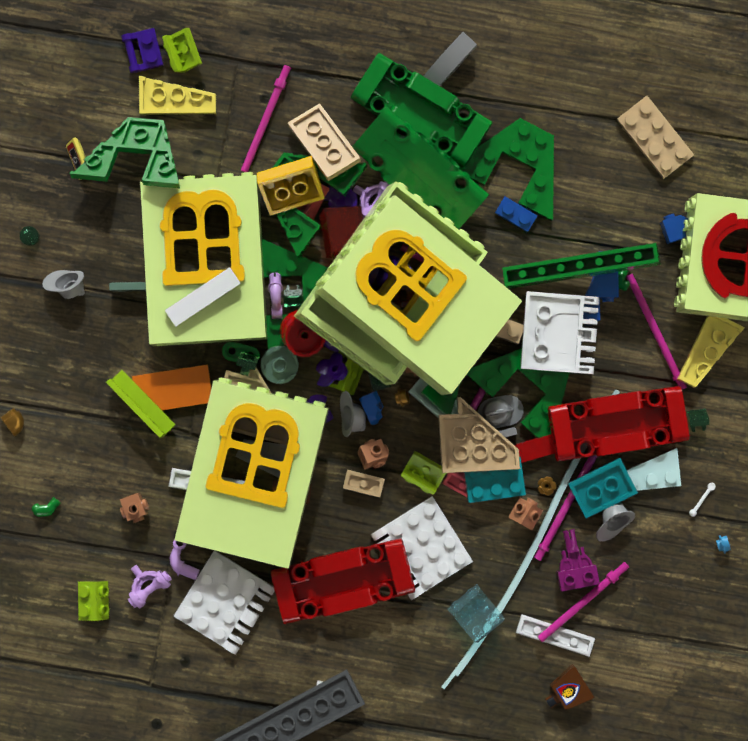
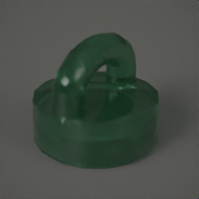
(29, 236)

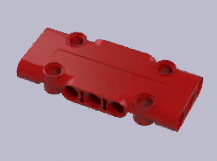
(618, 423)
(343, 581)

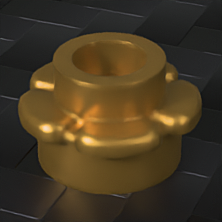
(402, 397)
(547, 480)

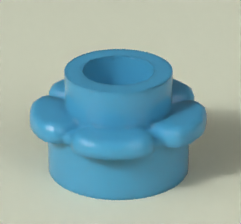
(723, 544)

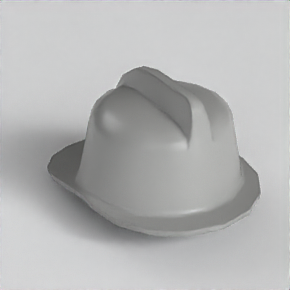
(65, 282)
(501, 410)
(352, 415)
(614, 521)

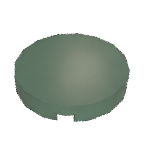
(279, 365)

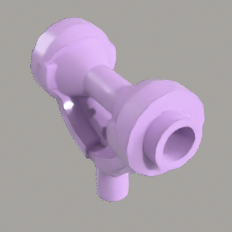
(367, 194)
(159, 580)

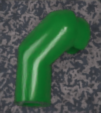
(623, 284)
(45, 510)

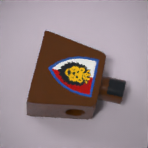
(569, 689)

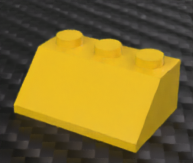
(290, 185)

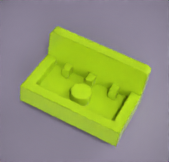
(181, 50)
(423, 473)
(93, 600)

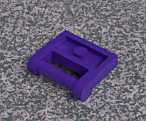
(148, 47)

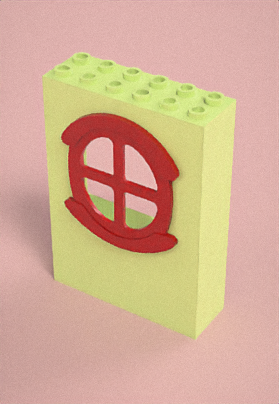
(701, 283)

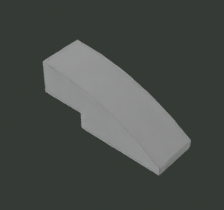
(451, 59)

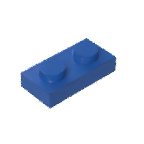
(515, 214)

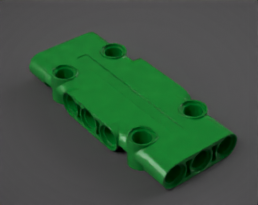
(422, 105)
(420, 167)

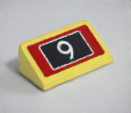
(75, 152)

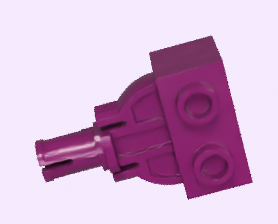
(576, 569)

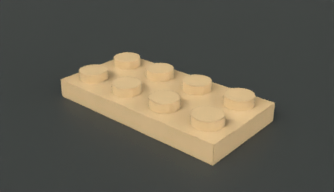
(655, 137)
(324, 142)

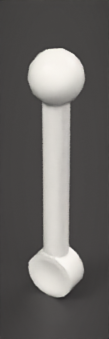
(711, 486)

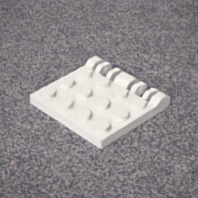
(555, 332)
(429, 544)
(221, 600)

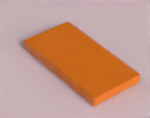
(177, 387)

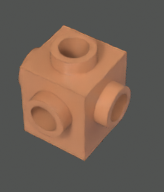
(373, 454)
(127, 504)
(526, 513)

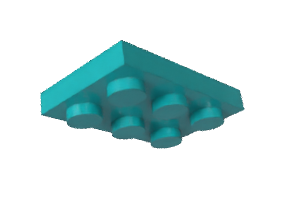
(494, 484)
(603, 488)

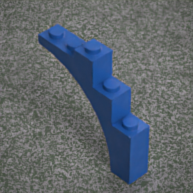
(602, 286)

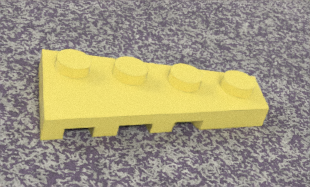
(166, 98)
(708, 347)

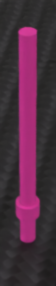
(280, 85)
(610, 578)

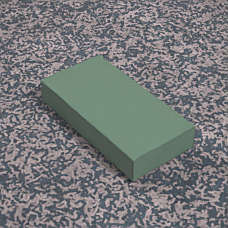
(127, 286)

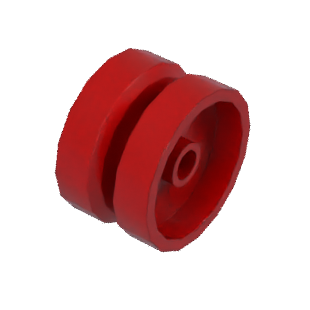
(300, 345)

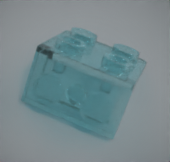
(476, 613)

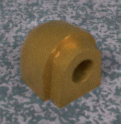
(14, 421)

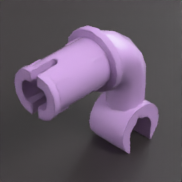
(275, 289)
(179, 566)

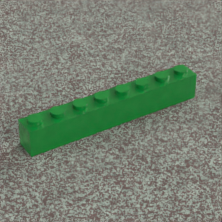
(581, 266)

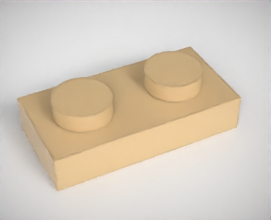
(363, 483)

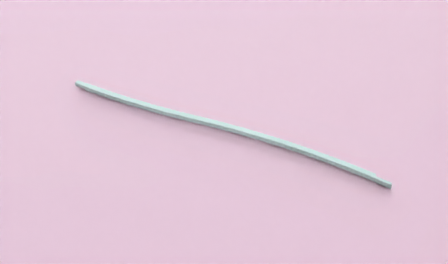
(526, 561)

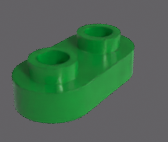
(239, 347)

